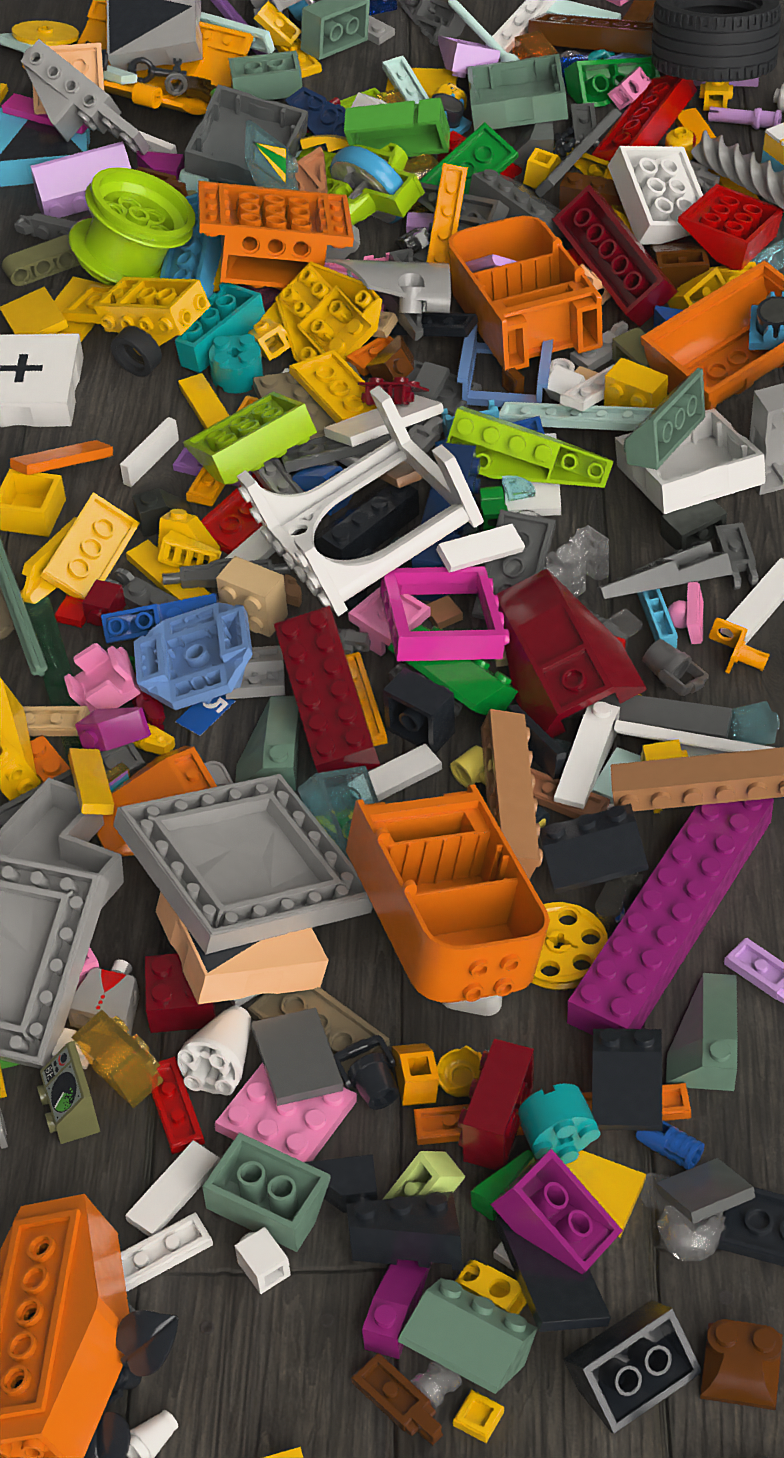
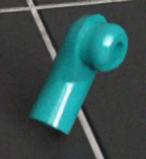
(598, 54)

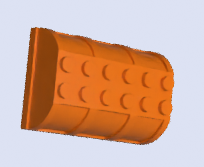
(716, 338)

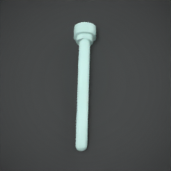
(480, 31)

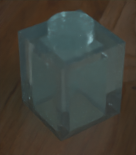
(755, 724)

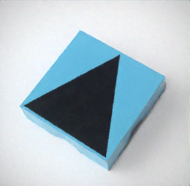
(32, 143)

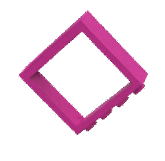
(443, 644)

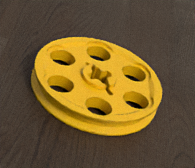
(573, 948)

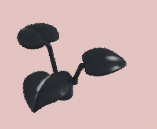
(146, 1342)

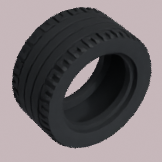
(716, 38)

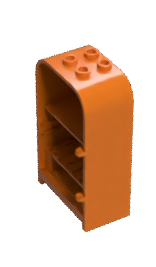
(528, 299)
(449, 895)

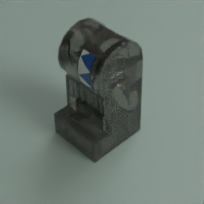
(617, 898)

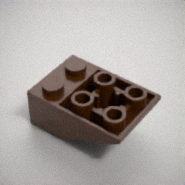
(680, 260)

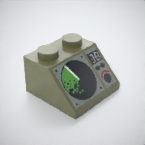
(68, 1096)

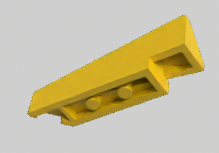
(35, 586)

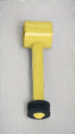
(470, 769)

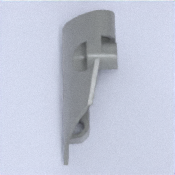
(418, 284)

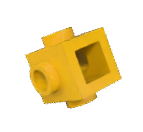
(715, 94)
(270, 338)

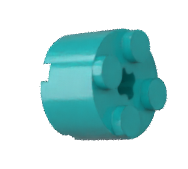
(235, 362)
(558, 1122)

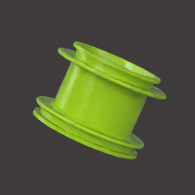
(131, 225)

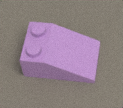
(461, 54)

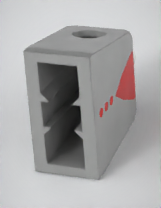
(109, 991)

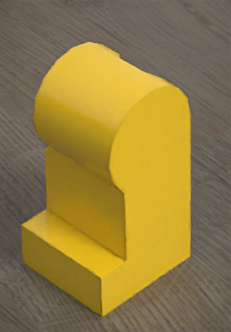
(492, 1284)

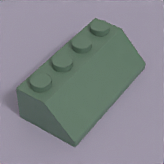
(667, 424)

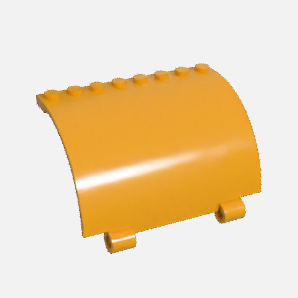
(218, 46)

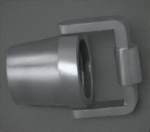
(671, 664)

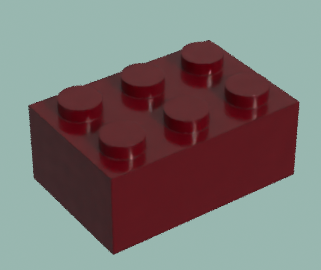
(492, 1115)

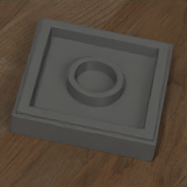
(705, 1190)

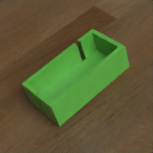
(412, 126)

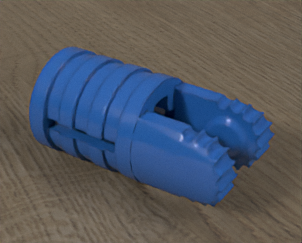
(673, 1144)

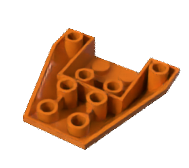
(163, 777)

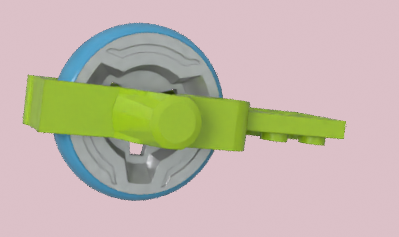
(372, 181)

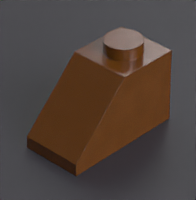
(392, 361)

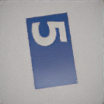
(202, 715)

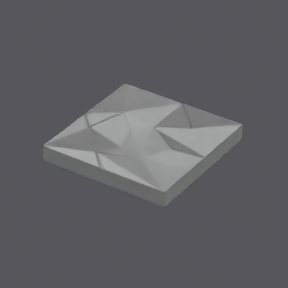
(242, 862)
(44, 942)

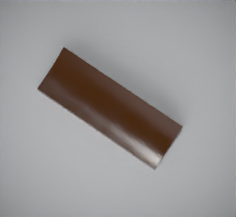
(594, 33)

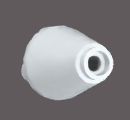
(217, 1053)

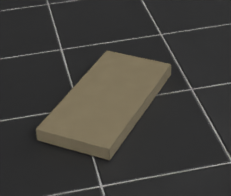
(338, 1021)

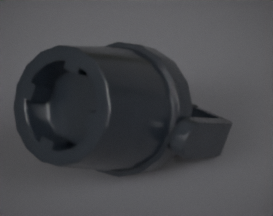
(371, 1073)

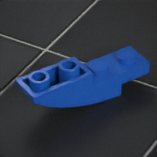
(138, 621)

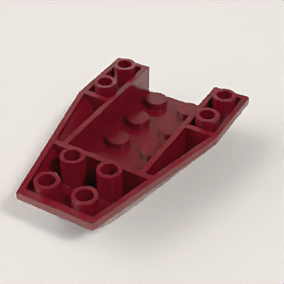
(561, 653)

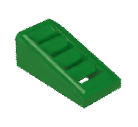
(494, 1185)

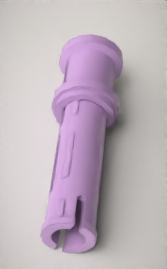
(756, 118)

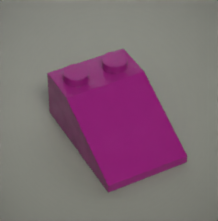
(557, 1213)

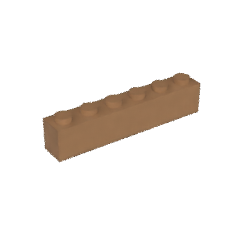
(699, 779)
(511, 784)

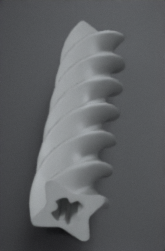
(740, 168)

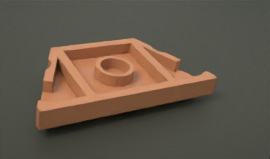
(312, 172)

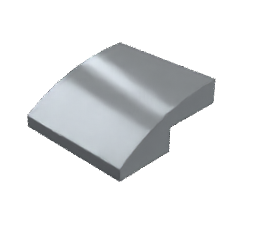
(262, 675)

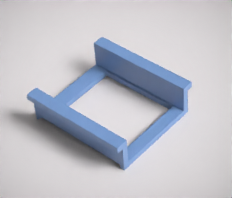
(481, 398)

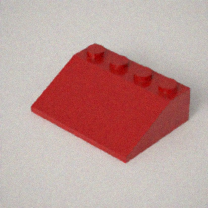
(731, 225)

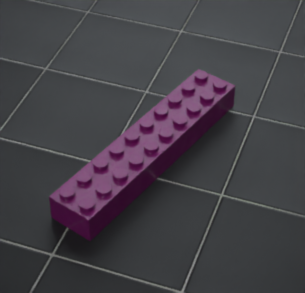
(668, 916)

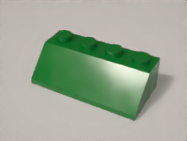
(468, 680)

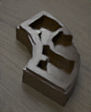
(199, 88)

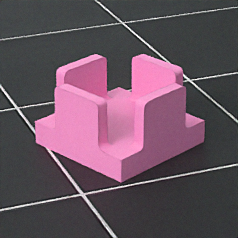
(371, 618)
(105, 679)

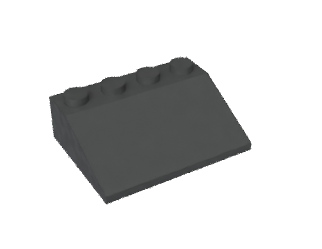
(516, 196)

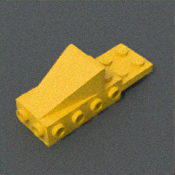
(153, 304)
(16, 754)

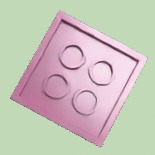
(292, 1128)

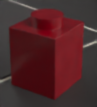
(102, 599)

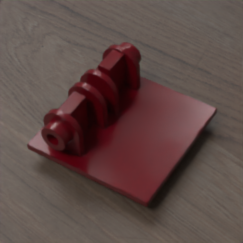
(400, 390)

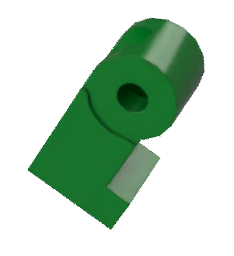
(491, 503)

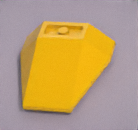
(327, 312)

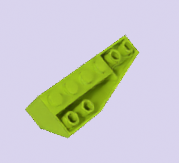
(525, 453)

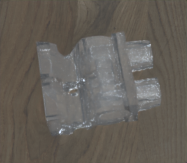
(583, 555)

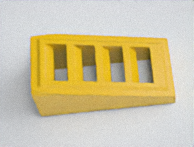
(182, 542)

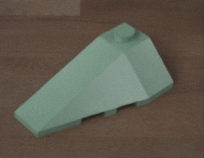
(273, 743)
(707, 1037)

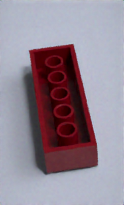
(614, 255)
(326, 692)

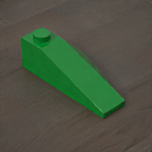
(593, 79)

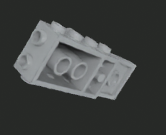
(75, 99)

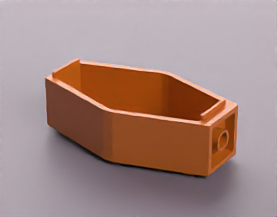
(70, 1272)

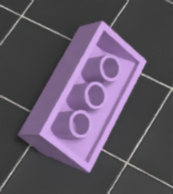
(63, 181)

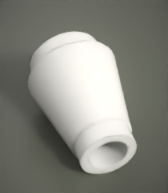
(151, 1435)

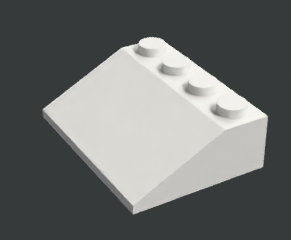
(654, 190)

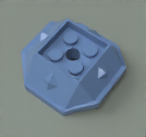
(194, 655)

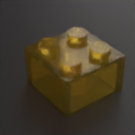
(118, 1057)

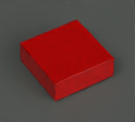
(71, 612)

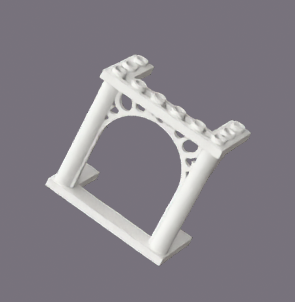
(342, 579)

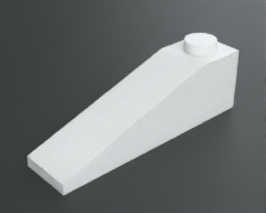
(587, 754)

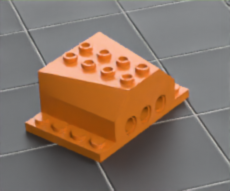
(271, 231)

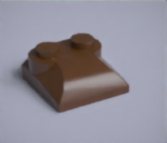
(742, 1364)

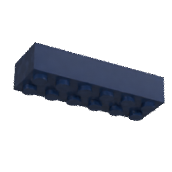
(469, 466)

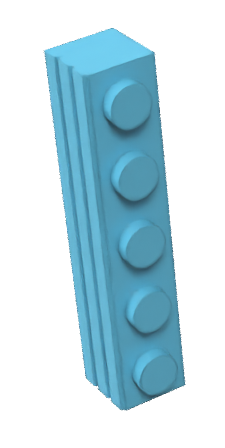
(658, 616)

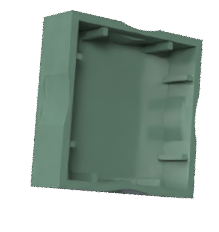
(517, 92)

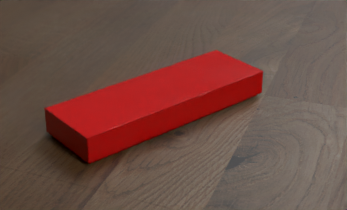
(176, 1108)

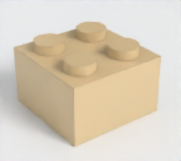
(256, 589)

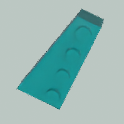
(230, 313)

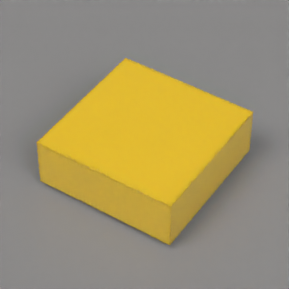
(478, 1416)

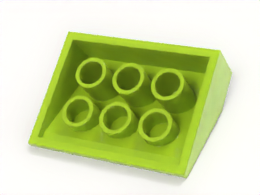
(251, 437)

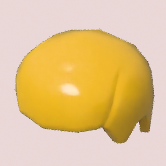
(458, 1070)

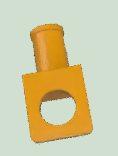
(741, 651)

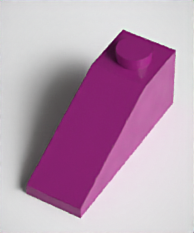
(393, 1307)

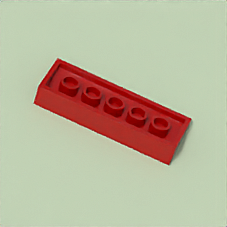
(648, 116)

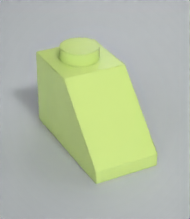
(427, 1174)

